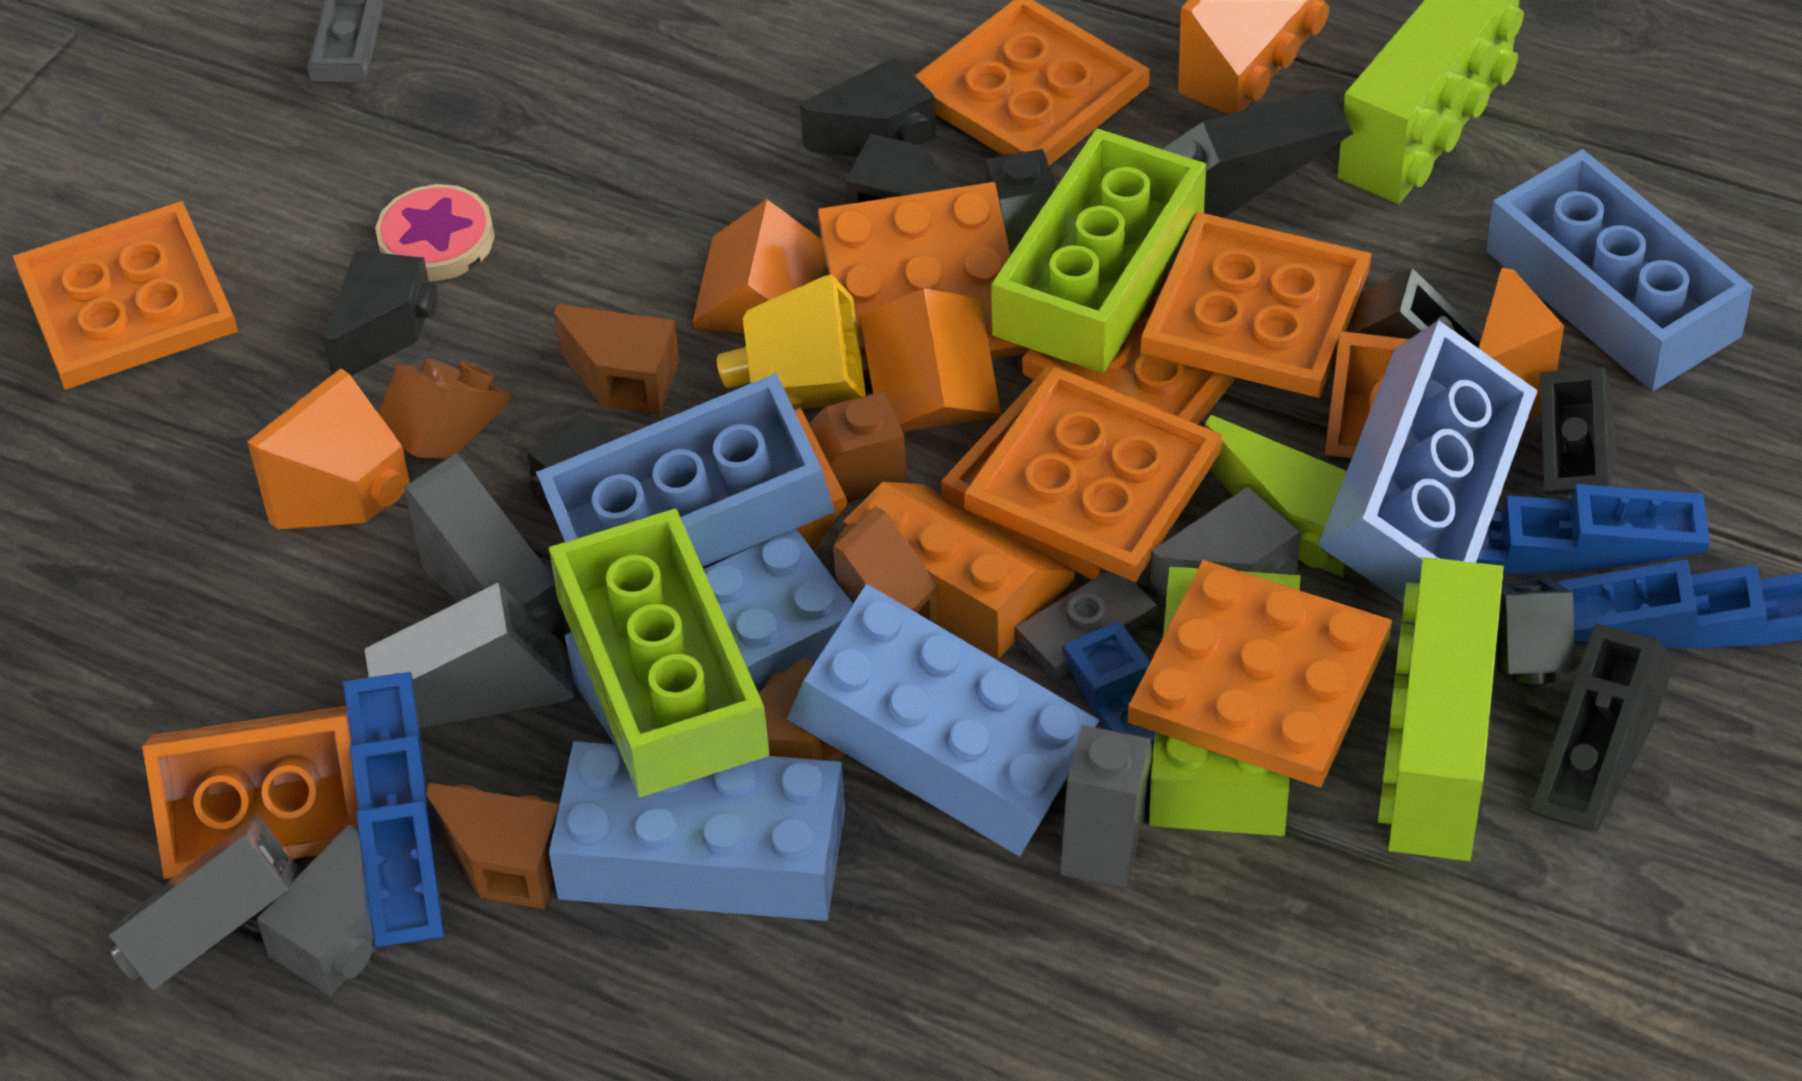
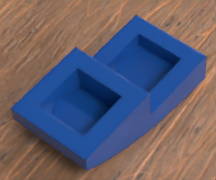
(1108, 672)

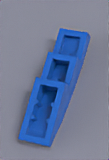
(1595, 530)
(1690, 609)
(393, 810)

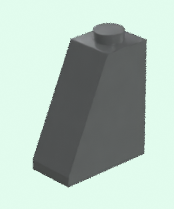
(473, 545)
(477, 660)
(1105, 805)
(203, 903)

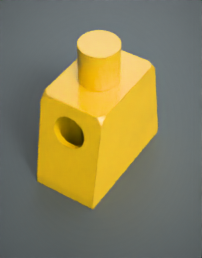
(807, 341)

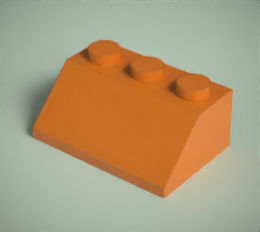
(1240, 45)
(981, 572)
(282, 767)

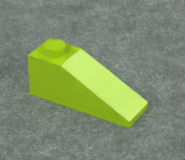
(1287, 480)

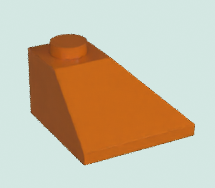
(328, 459)

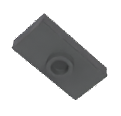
(344, 40)
(1083, 611)

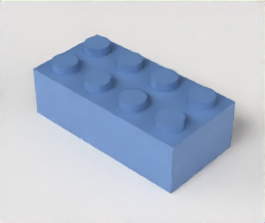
(1618, 269)
(1428, 460)
(727, 466)
(775, 604)
(941, 719)
(724, 843)

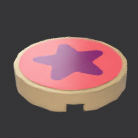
(441, 225)

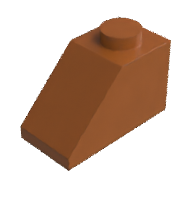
(862, 443)

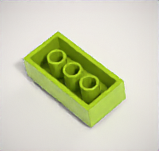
(1424, 91)
(1097, 250)
(659, 652)
(1441, 709)
(1205, 788)

